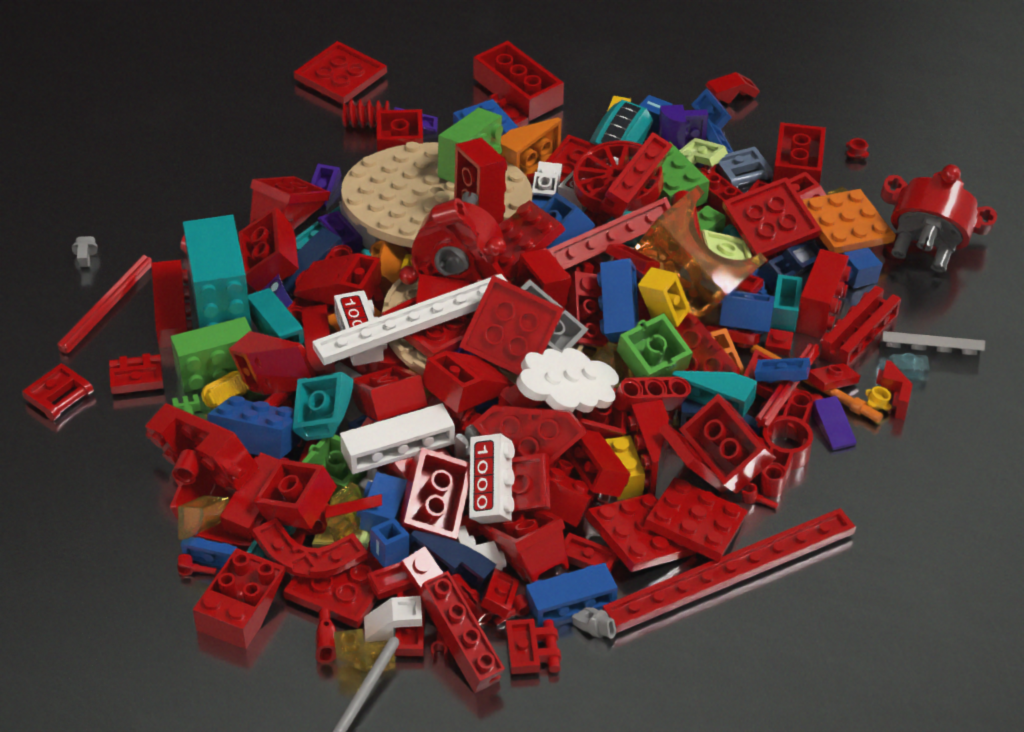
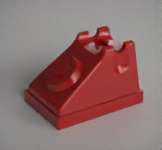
(290, 194)
(529, 542)

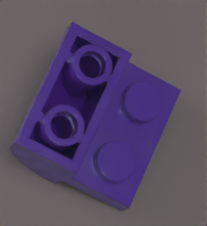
(682, 125)

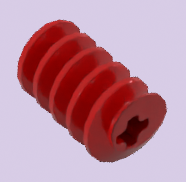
(362, 113)

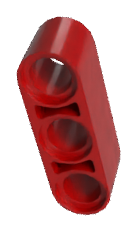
(643, 389)

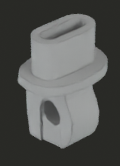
(84, 249)
(595, 622)

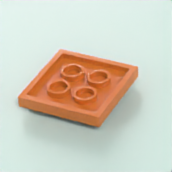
(849, 221)

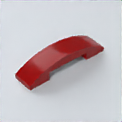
(316, 326)

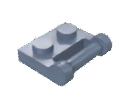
(741, 162)

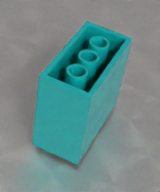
(216, 270)

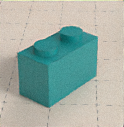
(786, 303)

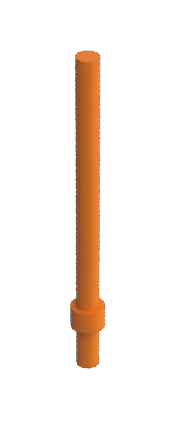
(856, 404)

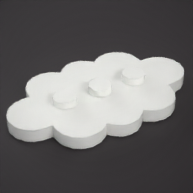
(567, 380)

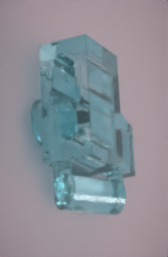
(912, 366)

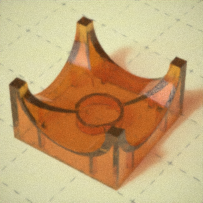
(702, 273)

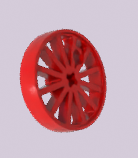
(603, 175)

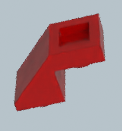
(728, 86)
(898, 385)

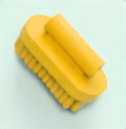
(223, 388)

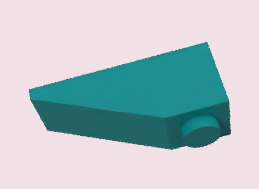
(732, 386)

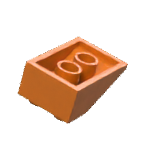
(531, 144)

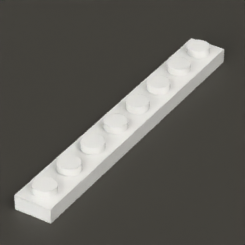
(400, 323)

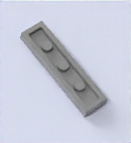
(943, 344)

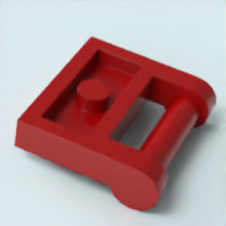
(54, 385)

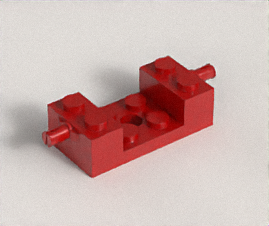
(219, 447)

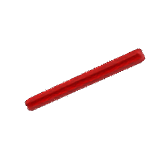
(105, 304)
(783, 391)

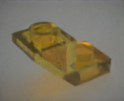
(345, 524)
(353, 651)

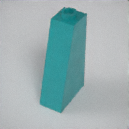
(273, 317)

